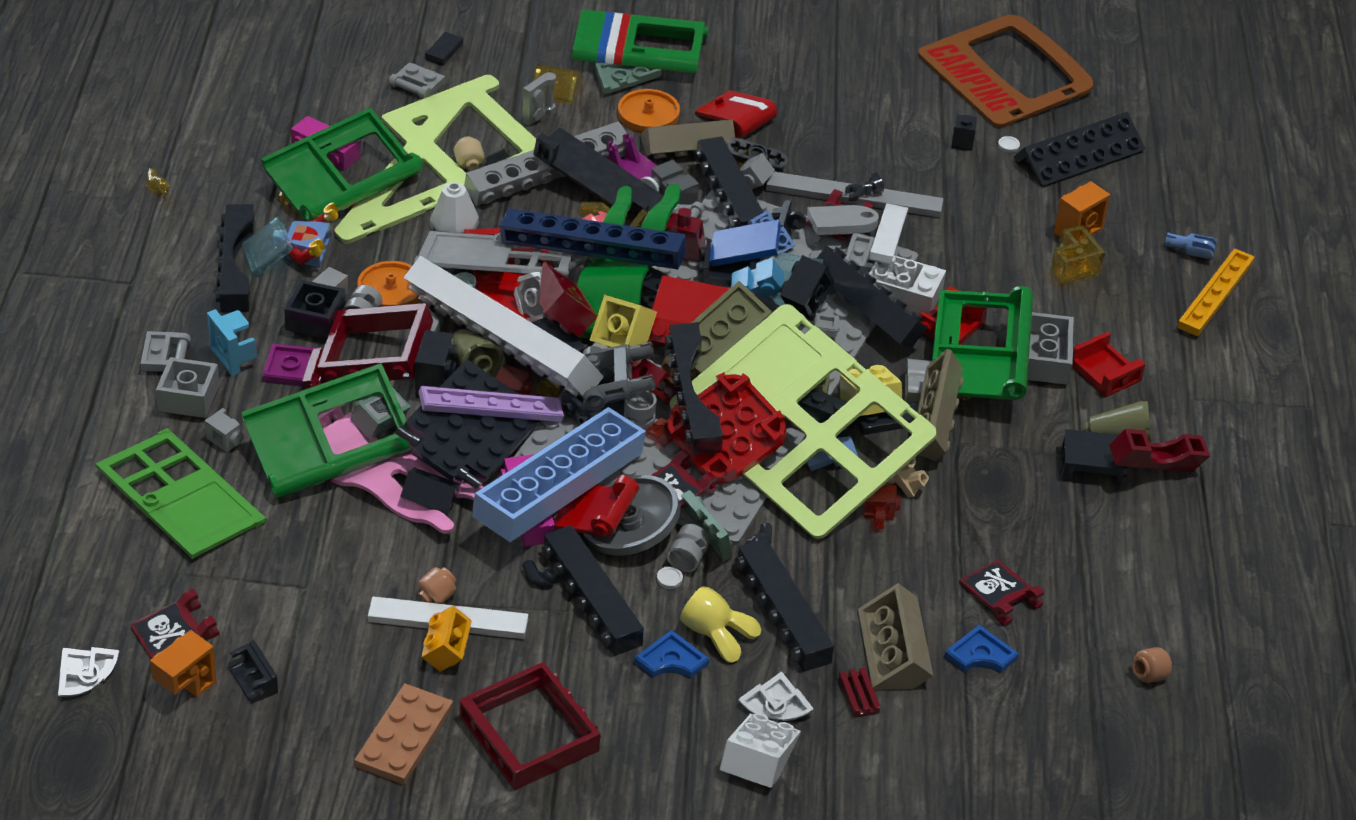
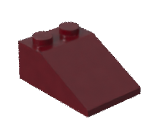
(564, 302)

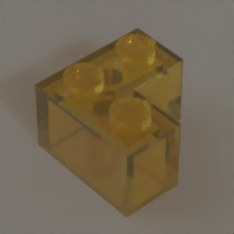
(1077, 255)

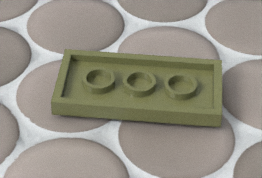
(727, 323)

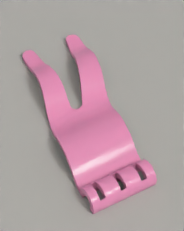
(377, 478)

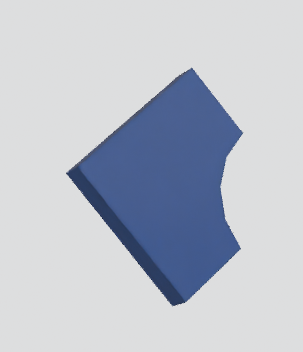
(981, 649)
(673, 655)

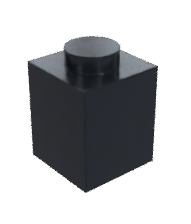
(964, 132)

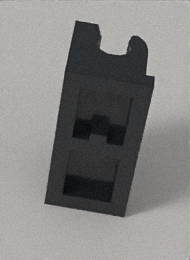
(430, 490)
(253, 672)

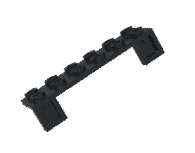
(1082, 149)
(593, 171)

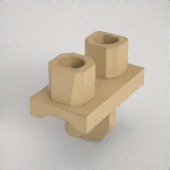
(909, 479)

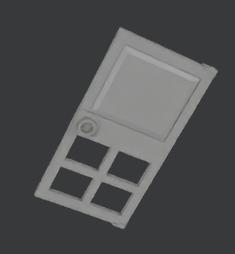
(484, 253)

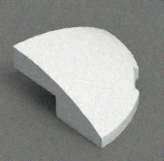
(84, 669)
(777, 700)

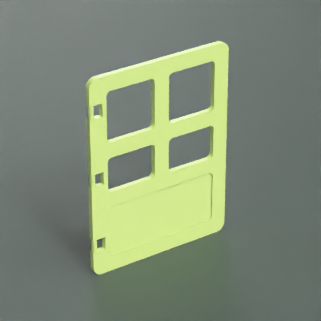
(784, 370)

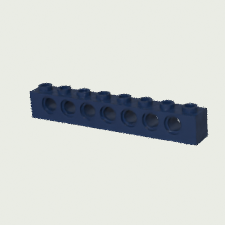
(593, 238)

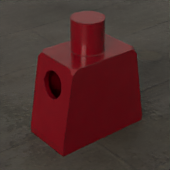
(693, 230)
(646, 368)

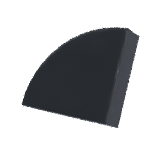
(498, 155)

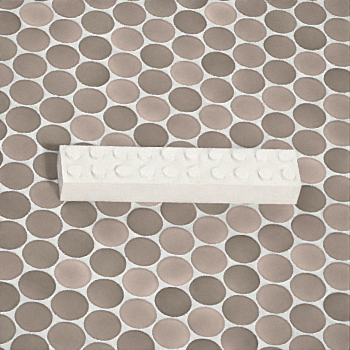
(503, 327)

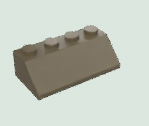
(683, 137)
(940, 400)
(895, 640)

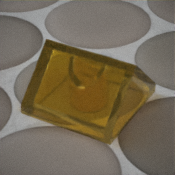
(566, 83)

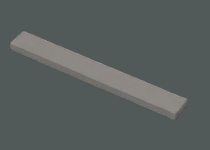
(822, 189)

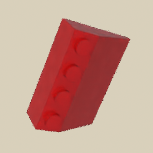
(680, 303)

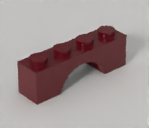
(1180, 454)

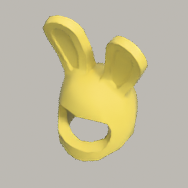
(710, 614)

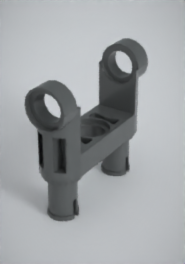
(624, 386)

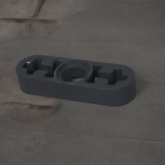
(750, 146)

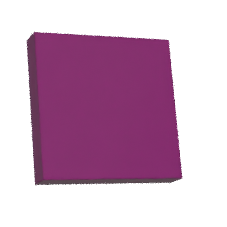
(286, 364)

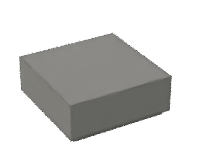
(827, 324)

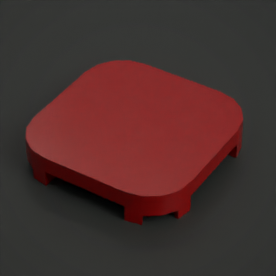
(748, 425)

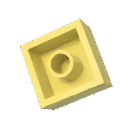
(622, 323)
(848, 390)

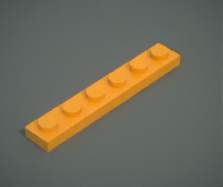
(1215, 292)

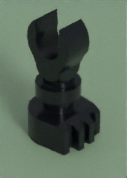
(875, 185)

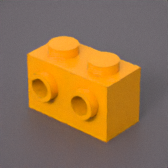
(446, 638)

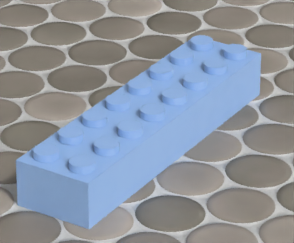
(558, 474)

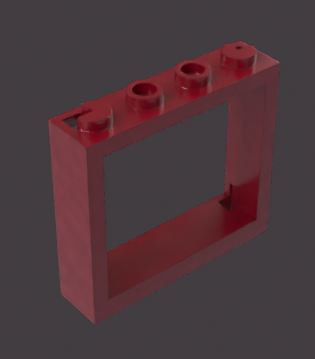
(375, 319)
(539, 676)

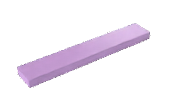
(490, 404)

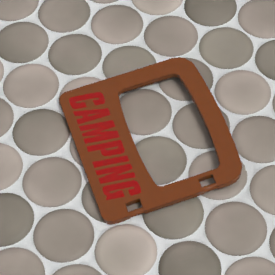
(985, 89)

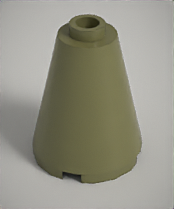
(479, 351)
(1131, 416)

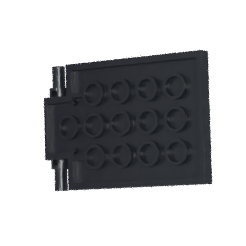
(466, 444)

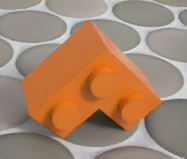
(185, 664)

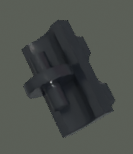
(789, 219)

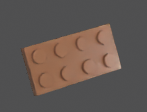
(403, 734)

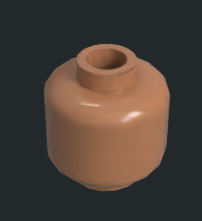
(437, 586)
(1152, 665)

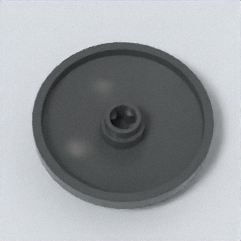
(646, 520)

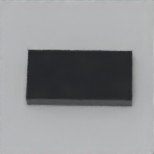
(444, 48)

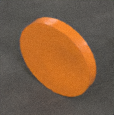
(648, 109)
(389, 282)

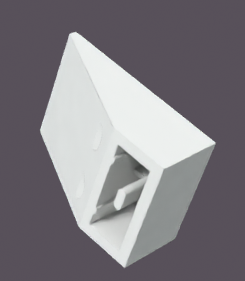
(911, 282)
(759, 749)

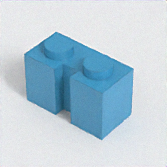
(764, 280)

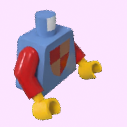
(311, 238)

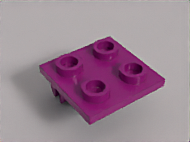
(634, 162)

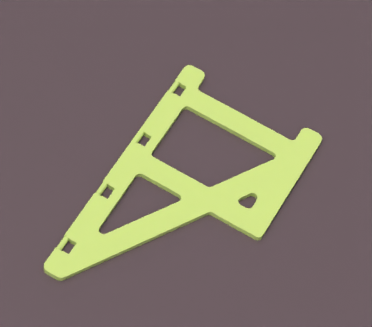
(439, 113)

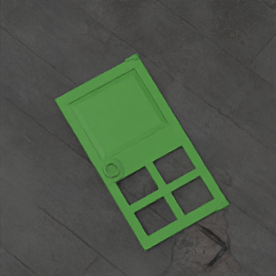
(192, 511)

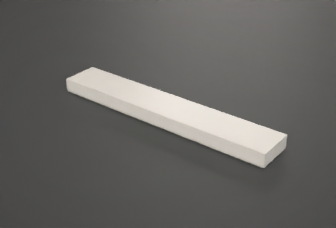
(888, 233)
(419, 613)

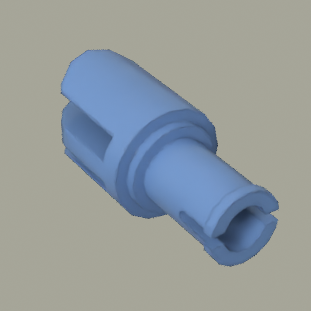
(1193, 244)

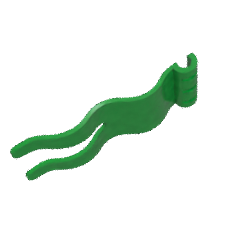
(621, 278)

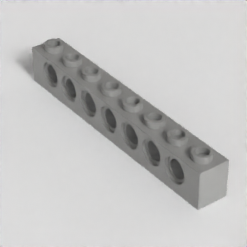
(528, 170)

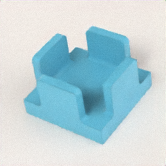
(225, 342)

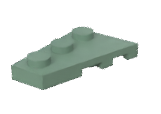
(617, 77)
(702, 517)

